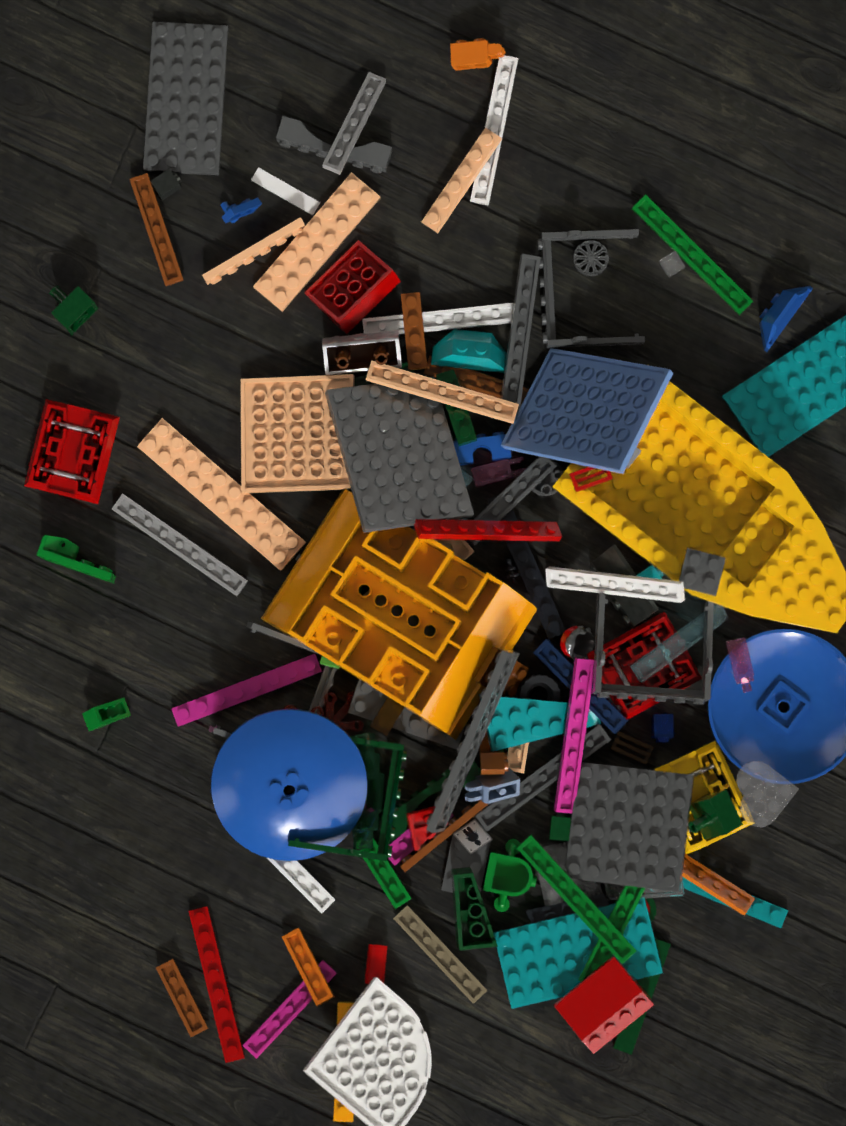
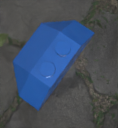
(780, 313)

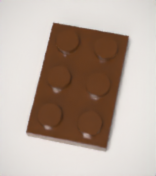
(517, 675)

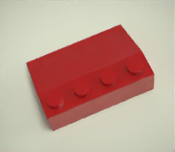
(353, 286)
(603, 1004)

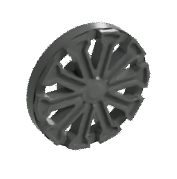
(591, 258)

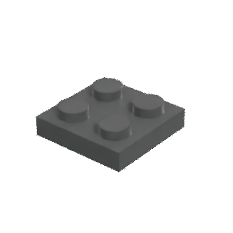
(701, 571)

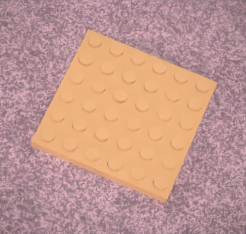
(290, 435)

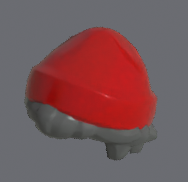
(577, 642)

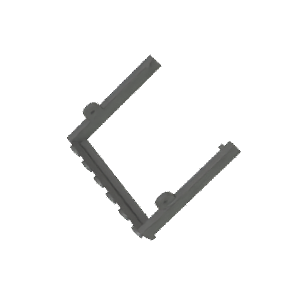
(547, 298)
(325, 683)
(643, 693)

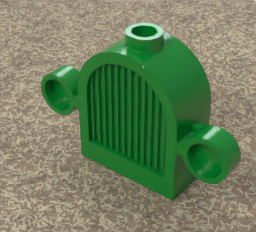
(508, 875)

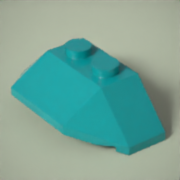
(469, 351)

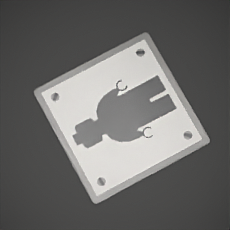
(472, 836)

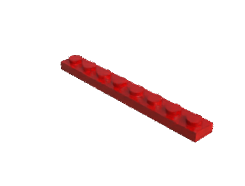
(487, 530)
(216, 984)

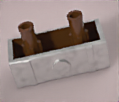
(356, 351)

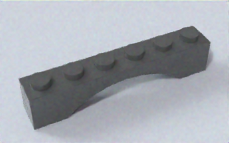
(294, 133)

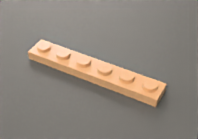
(461, 180)
(247, 256)

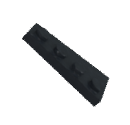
(561, 909)

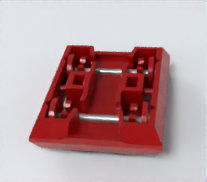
(72, 451)
(621, 673)

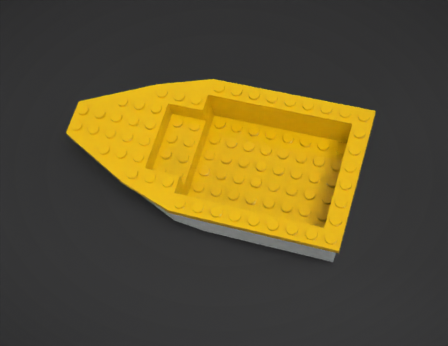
(723, 497)

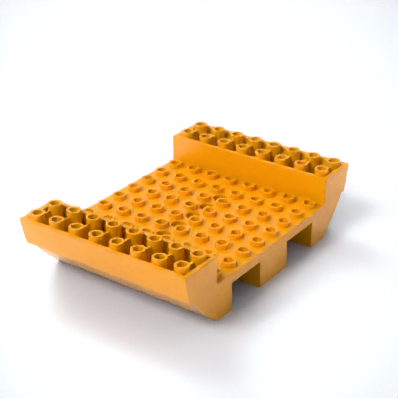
(421, 672)

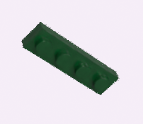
(459, 417)

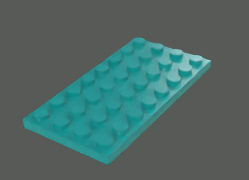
(793, 391)
(548, 956)

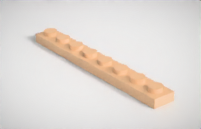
(442, 392)

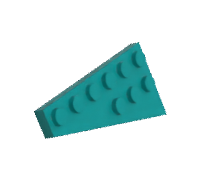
(528, 720)

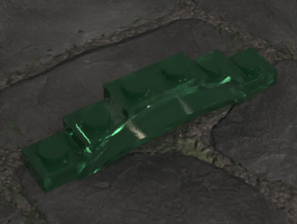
(374, 802)

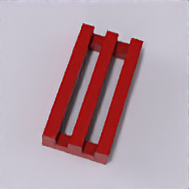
(575, 482)

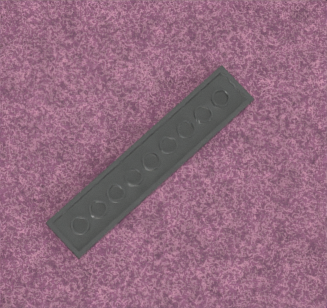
(474, 734)

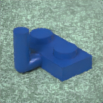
(234, 212)

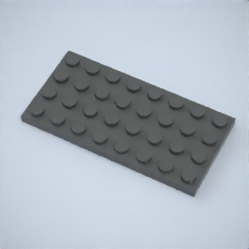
(185, 98)

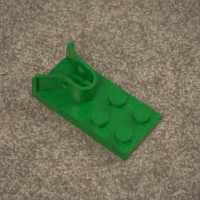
(52, 551)

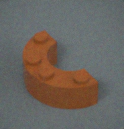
(492, 762)

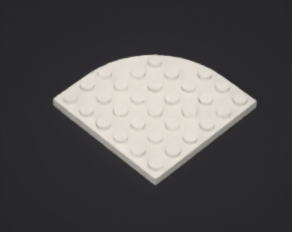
(376, 1059)

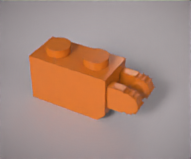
(474, 54)

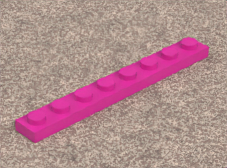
(246, 690)
(574, 735)

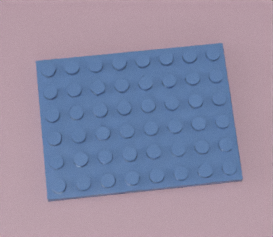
(587, 410)

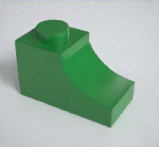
(106, 714)

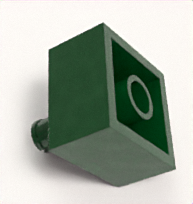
(72, 308)
(714, 815)

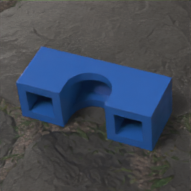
(492, 443)

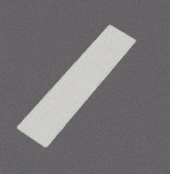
(285, 191)

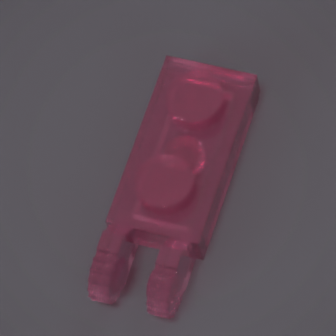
(496, 471)

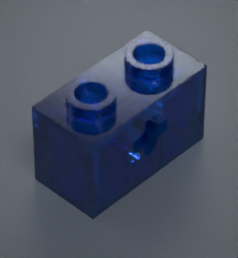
(662, 727)

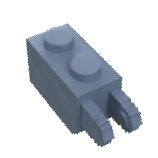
(493, 787)

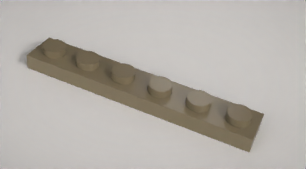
(440, 954)

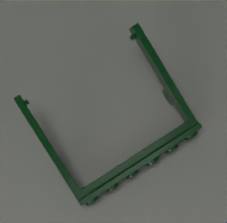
(390, 811)

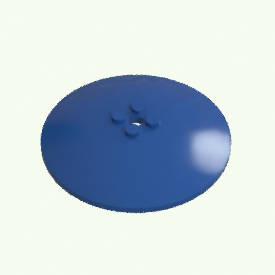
(793, 670)
(282, 751)

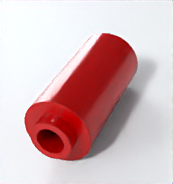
(376, 962)

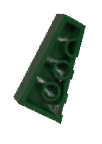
(470, 916)

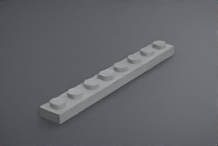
(179, 545)

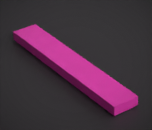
(283, 1015)

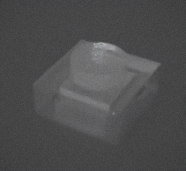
(671, 264)

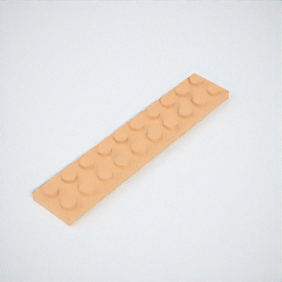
(221, 494)

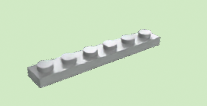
(354, 123)

